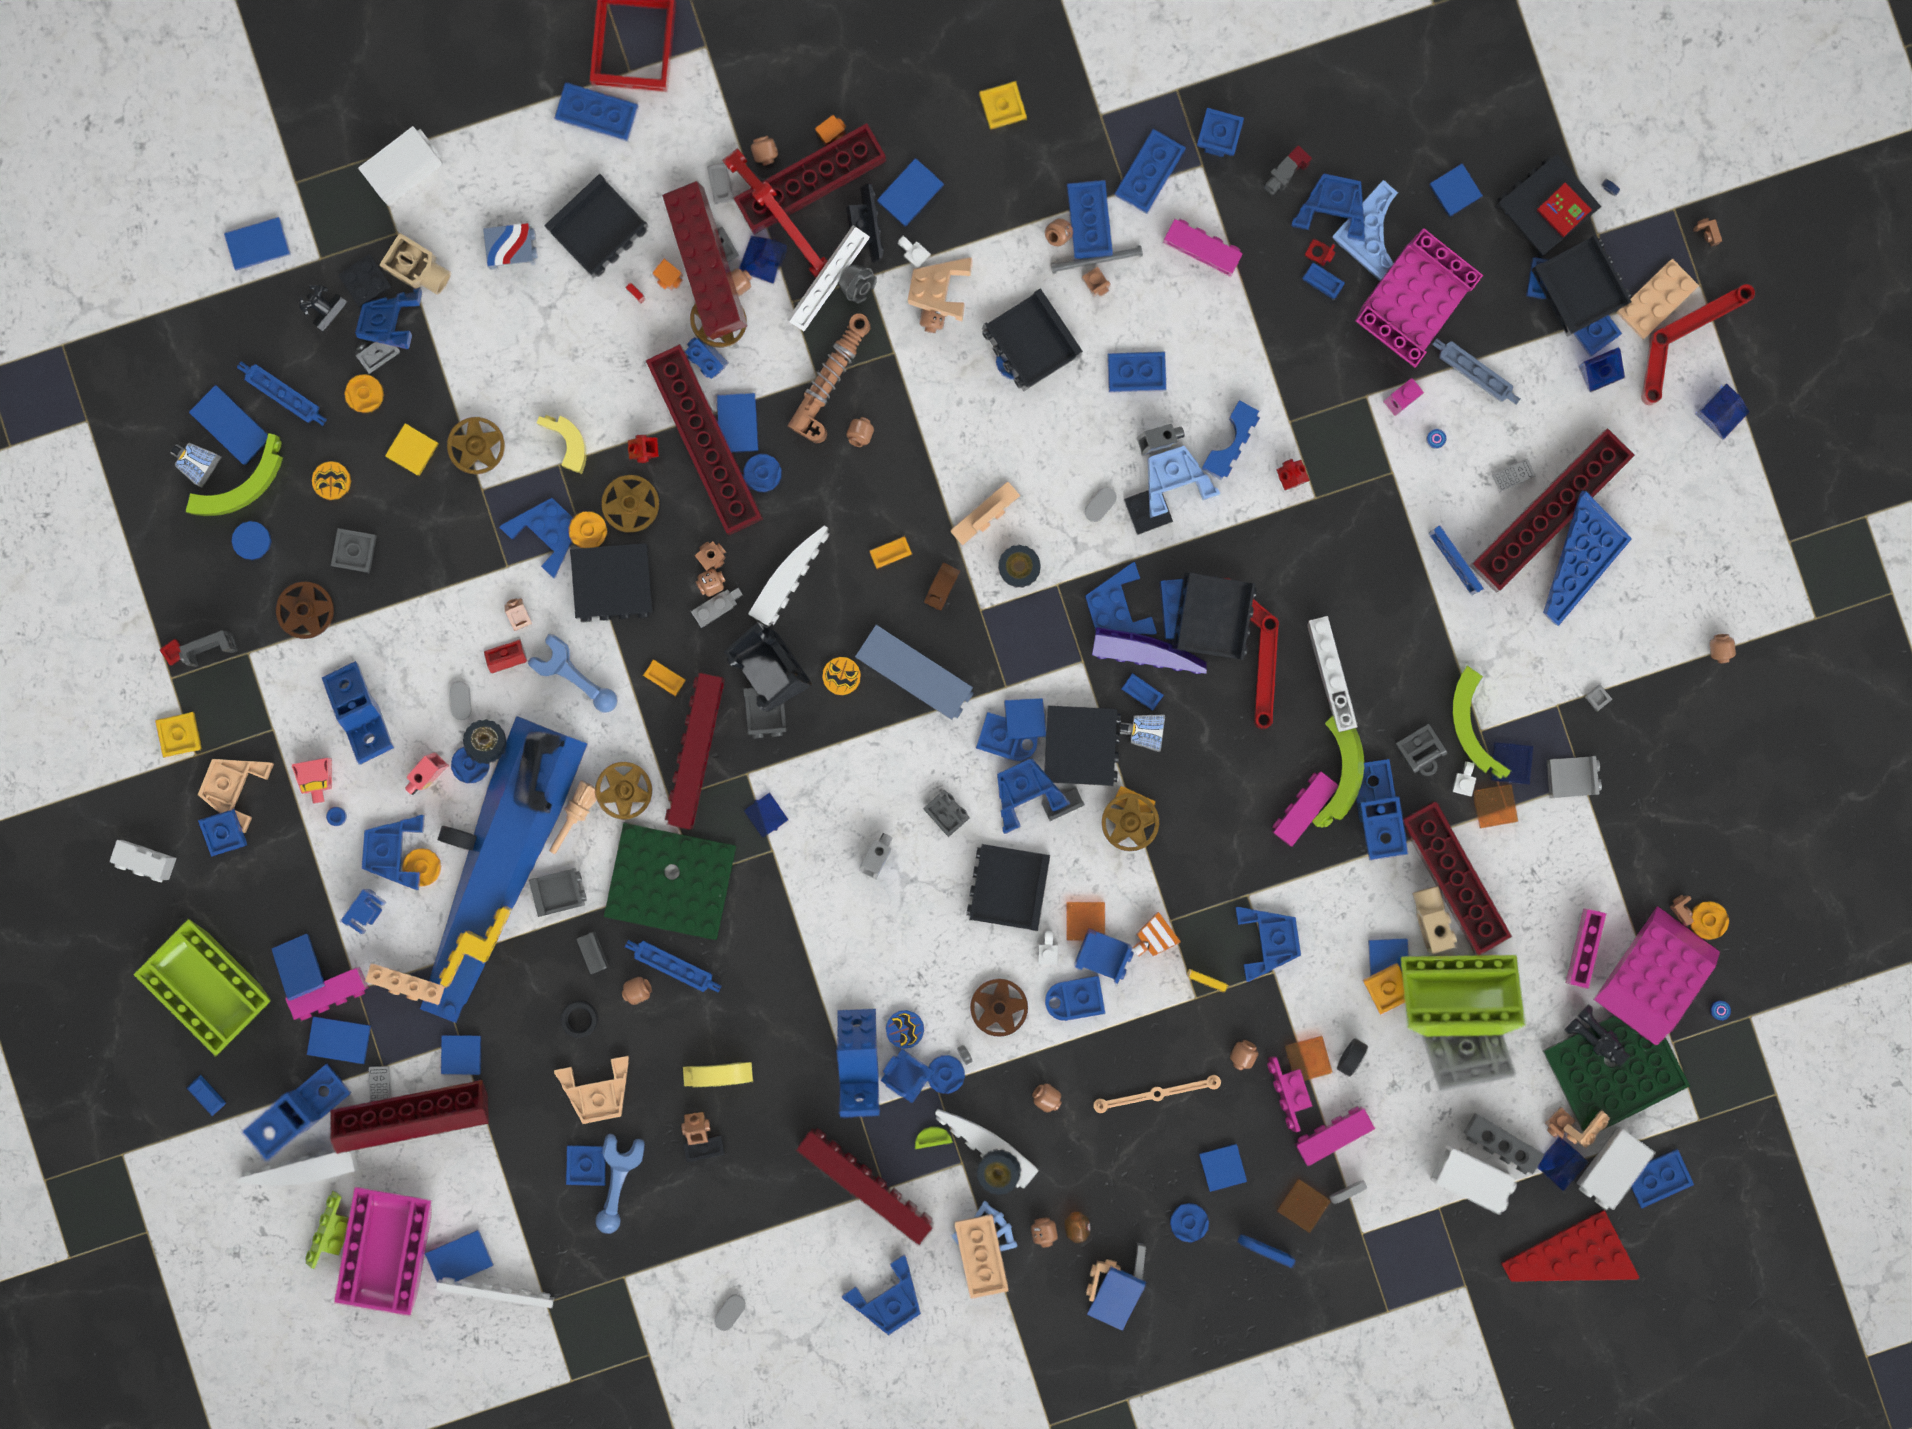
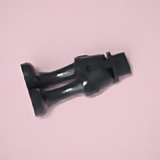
(1606, 1045)

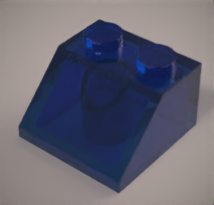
(1723, 411)

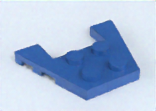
(1335, 197)
(379, 319)
(551, 525)
(1109, 606)
(1024, 784)
(384, 851)
(1277, 938)
(892, 1307)

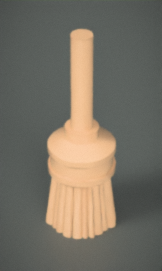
(576, 811)

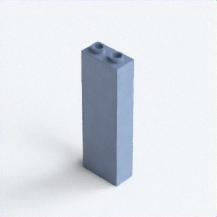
(914, 673)

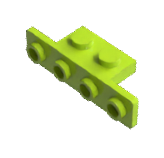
(330, 1233)

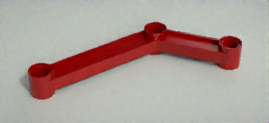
(765, 195)
(1658, 352)
(1266, 664)

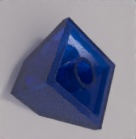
(763, 258)

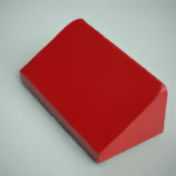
(505, 656)

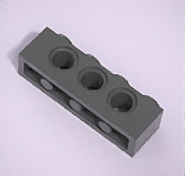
(1531, 1156)

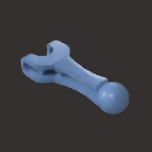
(603, 699)
(620, 1163)

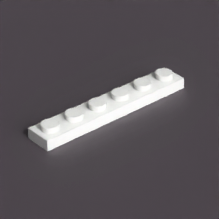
(828, 278)
(488, 1291)

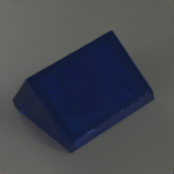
(1603, 370)
(1562, 1163)

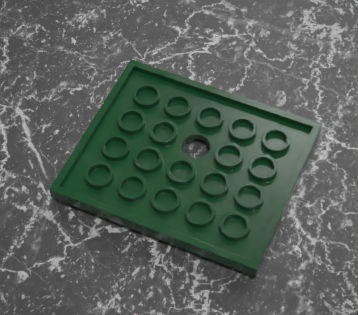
(683, 905)
(1618, 1091)

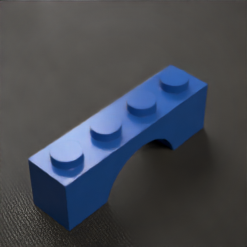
(1242, 419)

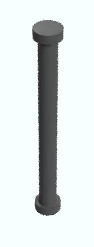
(1094, 260)

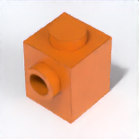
(830, 130)
(667, 275)

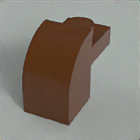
(942, 586)

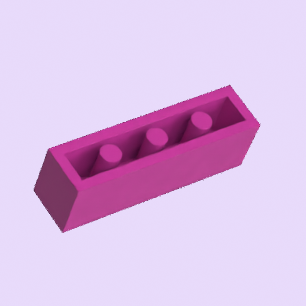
(1202, 247)
(1305, 809)
(1586, 948)
(334, 991)
(1334, 1136)

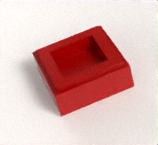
(635, 293)
(171, 652)

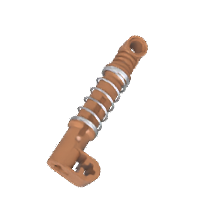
(826, 379)

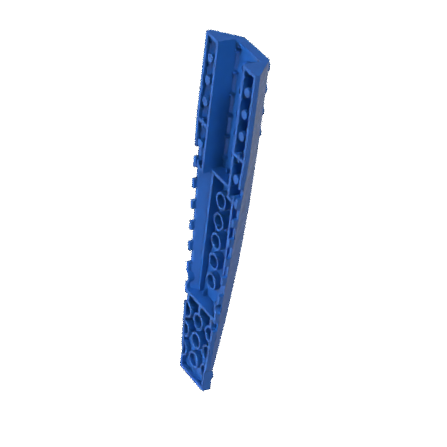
(502, 856)

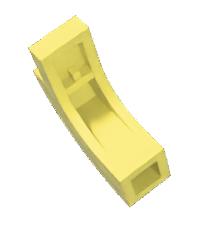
(576, 447)
(718, 1074)

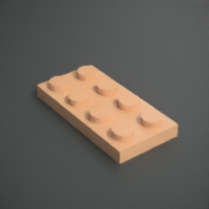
(1657, 299)
(981, 1256)

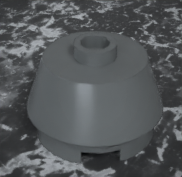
(856, 282)

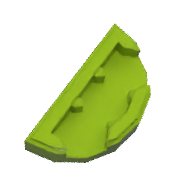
(932, 1137)

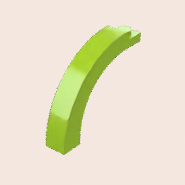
(245, 493)
(1462, 722)
(1351, 777)

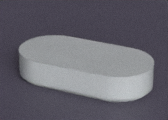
(1100, 504)
(460, 700)
(1348, 1192)
(729, 1312)

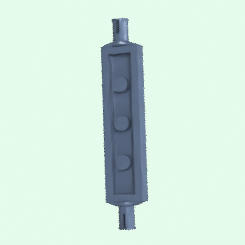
(1476, 371)

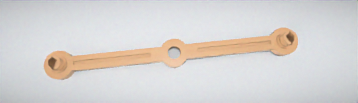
(1212, 1082)

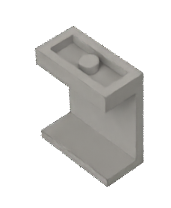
(1573, 777)

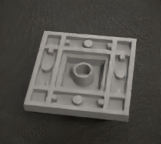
(1468, 1060)

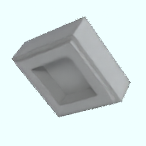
(1598, 698)

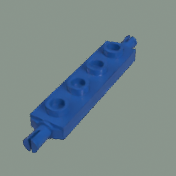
(282, 393)
(673, 966)

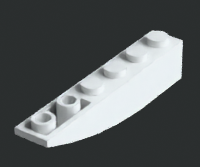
(785, 579)
(1331, 673)
(985, 1141)
(304, 1170)

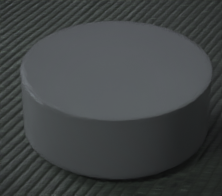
(1428, 769)
(964, 1054)

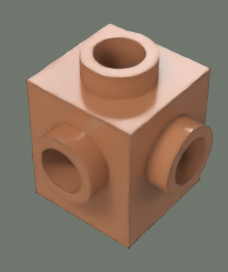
(706, 550)
(696, 1128)

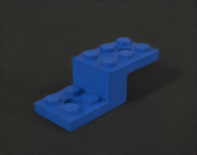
(357, 712)
(1381, 812)

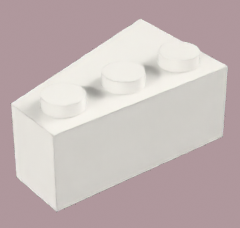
(142, 861)

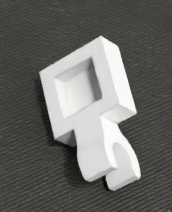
(915, 253)
(1464, 782)
(1048, 952)

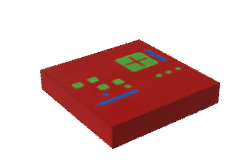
(1564, 210)

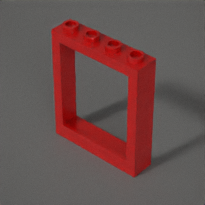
(626, 82)

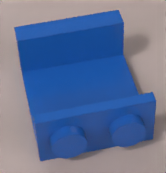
(1104, 955)

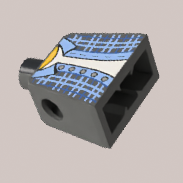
(1153, 439)

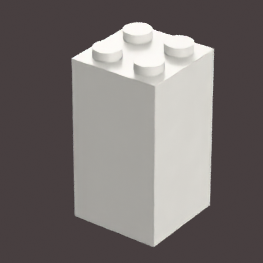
(401, 165)
(1614, 1169)
(1473, 1179)

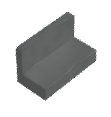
(1075, 802)
(592, 952)

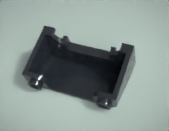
(768, 666)
(525, 790)

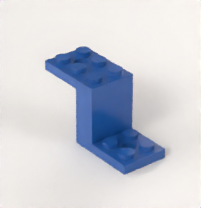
(858, 1062)
(296, 1112)

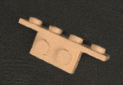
(985, 513)
(399, 982)

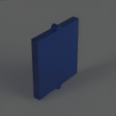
(766, 815)

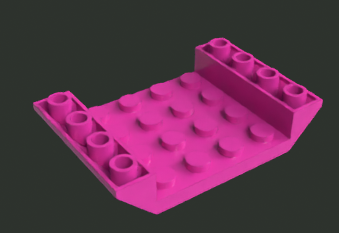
(1417, 296)

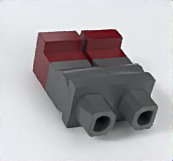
(1281, 177)

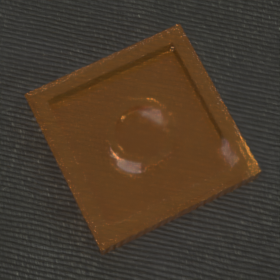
(1495, 806)
(1083, 916)
(1309, 1057)
(1303, 1205)

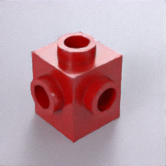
(643, 448)
(1292, 474)

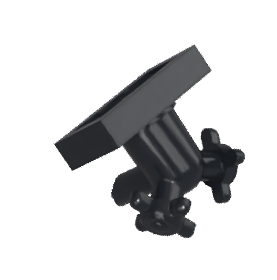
(326, 309)

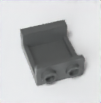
(222, 638)
(763, 722)
(557, 892)

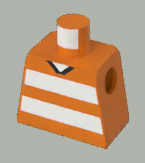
(1155, 937)

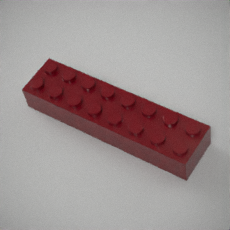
(814, 177)
(704, 260)
(695, 751)
(1456, 878)
(409, 1117)
(865, 1186)

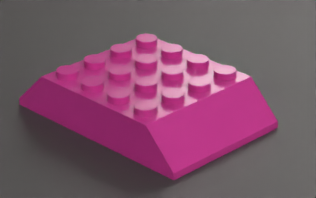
(1658, 976)
(384, 1251)

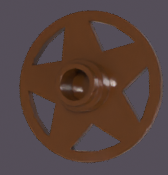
(304, 610)
(999, 1007)

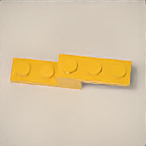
(475, 946)

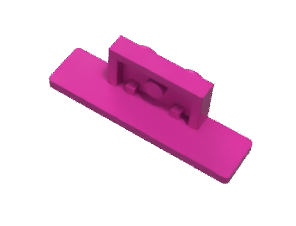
(1292, 1092)

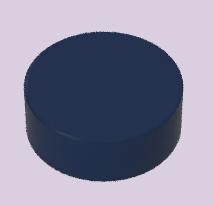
(1610, 187)

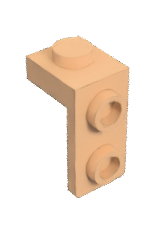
(1590, 1133)
(1095, 1271)

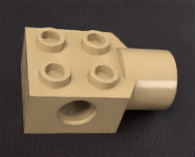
(415, 265)
(1431, 914)

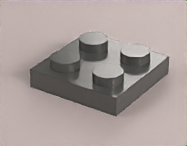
(353, 550)

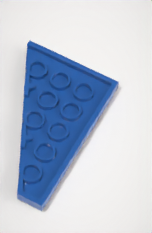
(1588, 551)

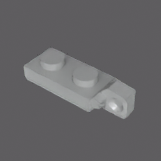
(716, 607)

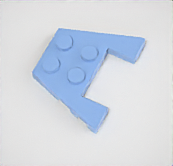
(1172, 471)

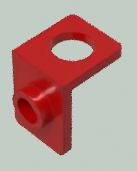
(1327, 255)

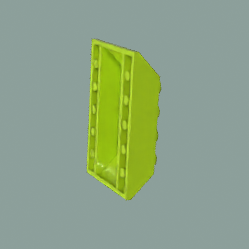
(203, 986)
(1462, 995)

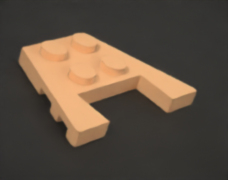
(931, 285)
(225, 782)
(598, 1099)

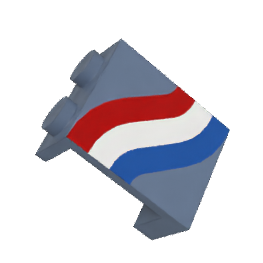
(510, 245)

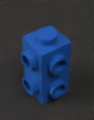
(705, 357)

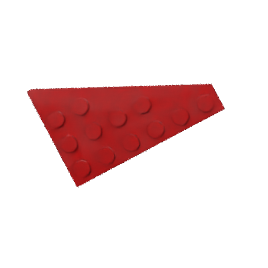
(1578, 1253)

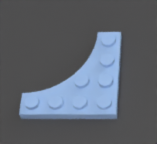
(1372, 251)

